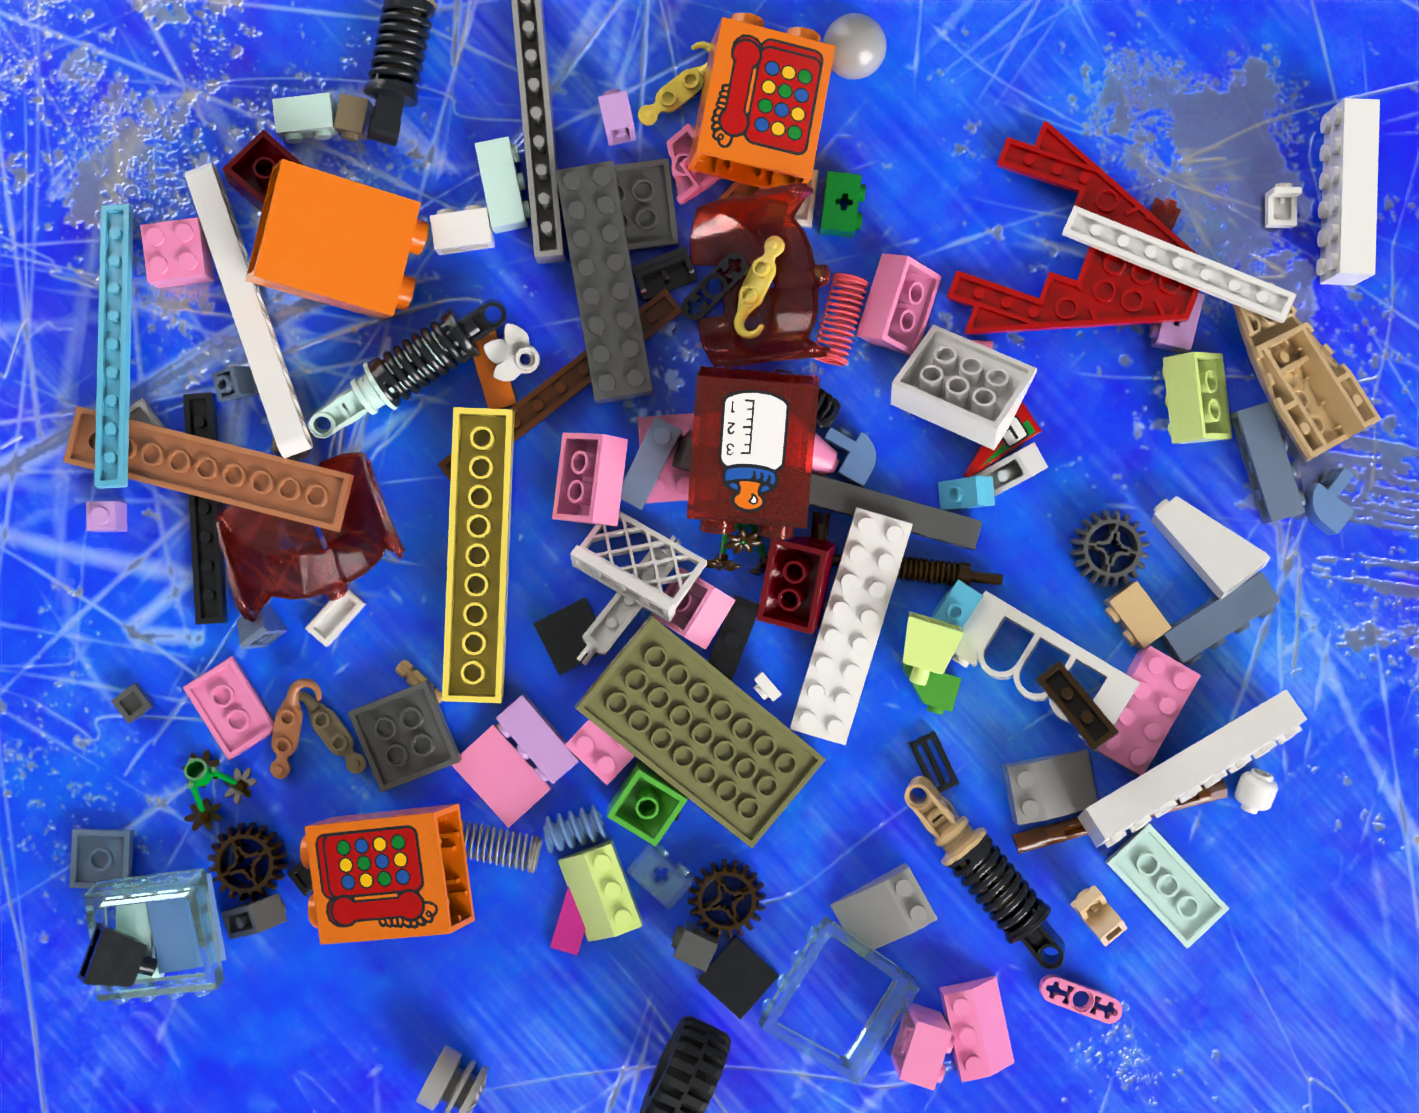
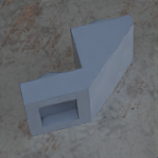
(234, 383)

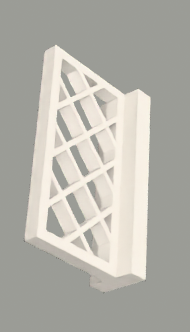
(630, 585)

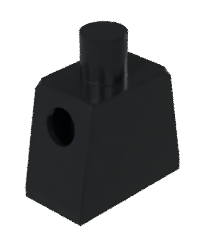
(114, 959)

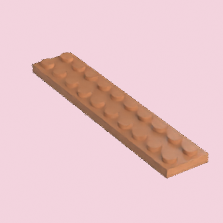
(221, 472)

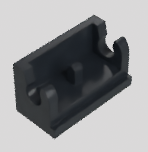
(665, 271)

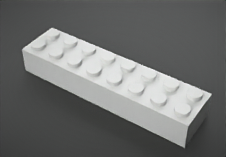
(1195, 766)

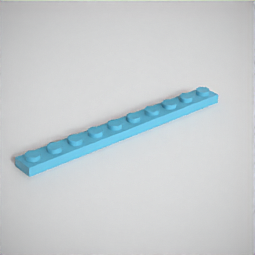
(114, 347)

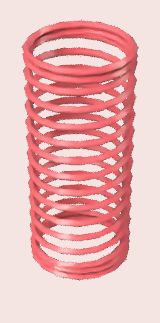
(844, 280)

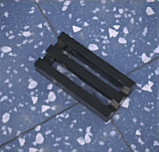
(923, 741)

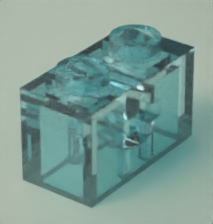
(665, 890)

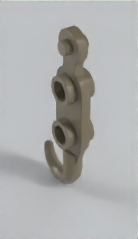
(333, 733)

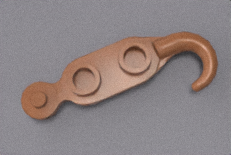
(288, 727)

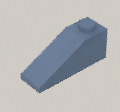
(649, 462)
(262, 631)

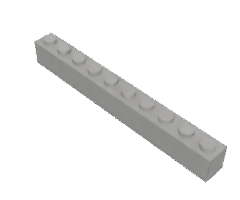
(538, 131)

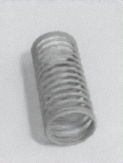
(531, 859)

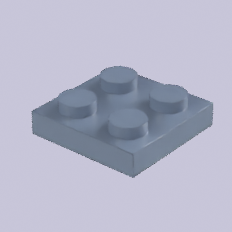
(100, 855)

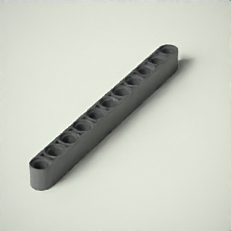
(844, 499)

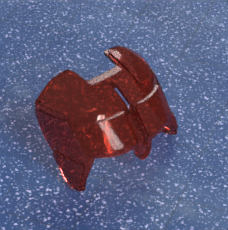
(788, 307)
(286, 558)

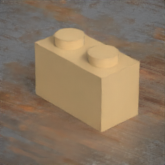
(1136, 615)

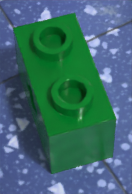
(842, 187)

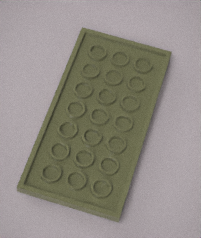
(700, 731)

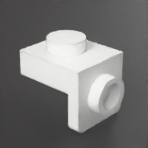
(1281, 206)

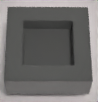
(133, 703)

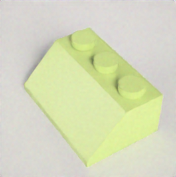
(1196, 397)
(601, 891)

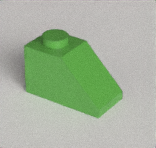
(938, 692)

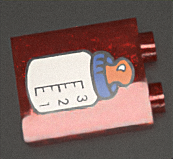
(752, 450)

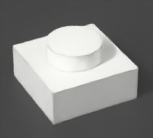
(765, 687)

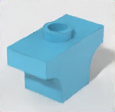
(966, 493)
(957, 604)

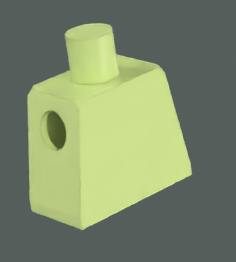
(929, 645)

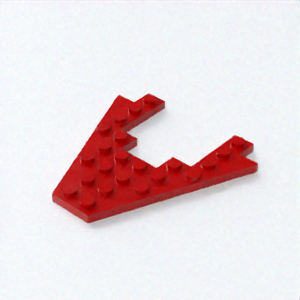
(1108, 287)

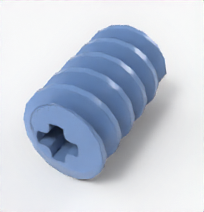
(574, 828)

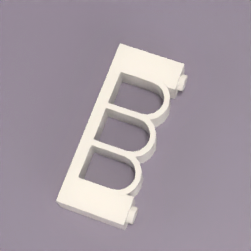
(986, 622)

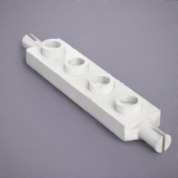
(621, 611)

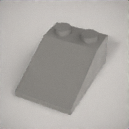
(1049, 786)
(885, 908)

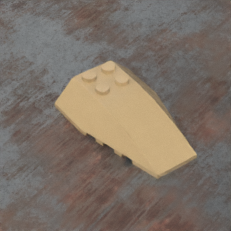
(1304, 384)

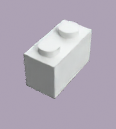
(461, 230)

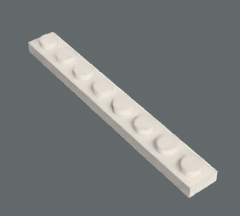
(1179, 264)

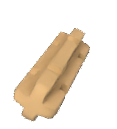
(414, 677)

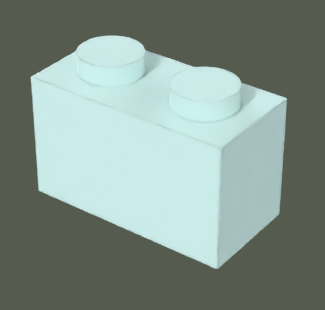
(305, 117)

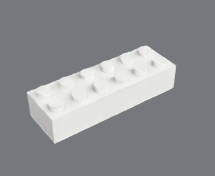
(1349, 192)

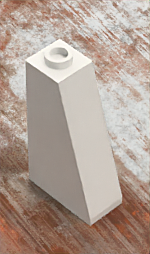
(1208, 547)

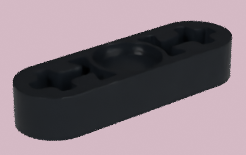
(727, 288)

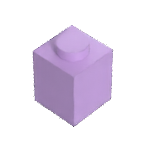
(106, 516)

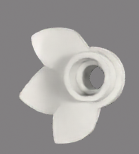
(507, 354)

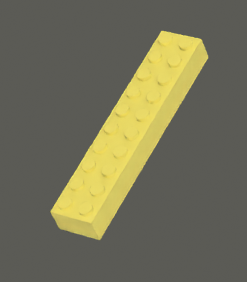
(478, 555)

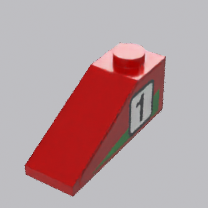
(1020, 430)

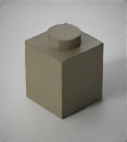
(353, 117)

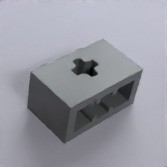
(694, 945)

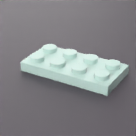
(1167, 885)

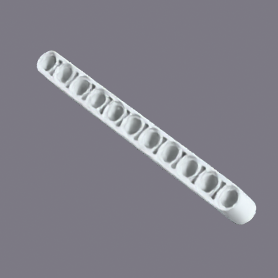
(248, 311)

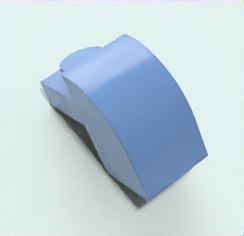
(860, 457)
(1324, 506)

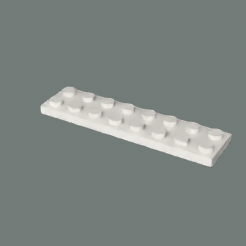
(851, 625)

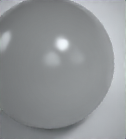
(858, 45)

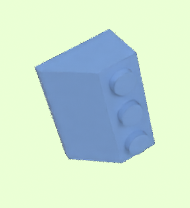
(175, 933)

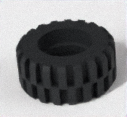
(688, 1069)

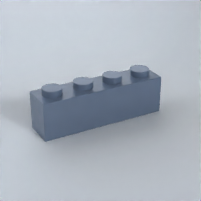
(1267, 463)
(1218, 618)

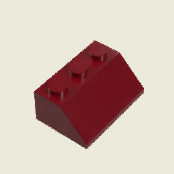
(252, 167)
(796, 583)

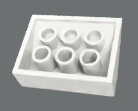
(962, 386)

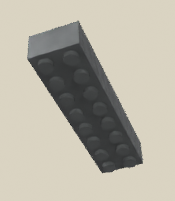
(604, 282)

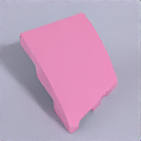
(688, 182)

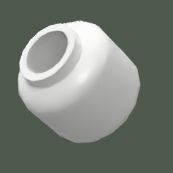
(1256, 790)

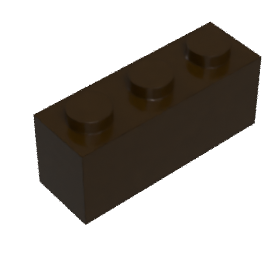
(1077, 706)

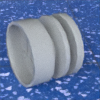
(452, 1083)

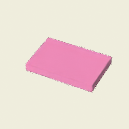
(230, 707)
(501, 776)

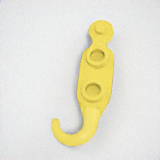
(676, 92)
(756, 285)

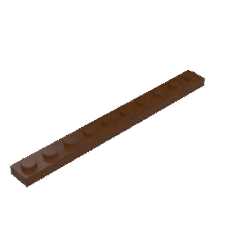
(576, 374)

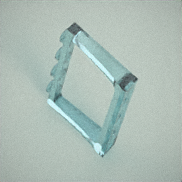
(152, 888)
(878, 1027)

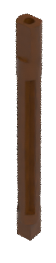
(1072, 828)

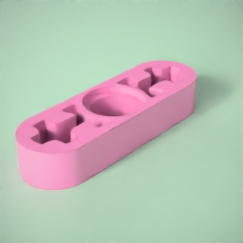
(1103, 998)

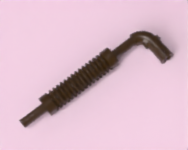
(919, 569)

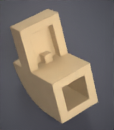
(1098, 915)

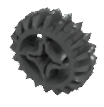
(1112, 536)

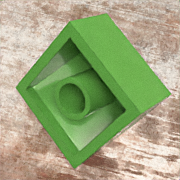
(645, 804)

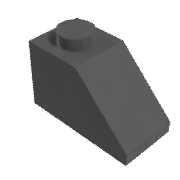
(254, 916)

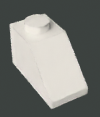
(1015, 468)

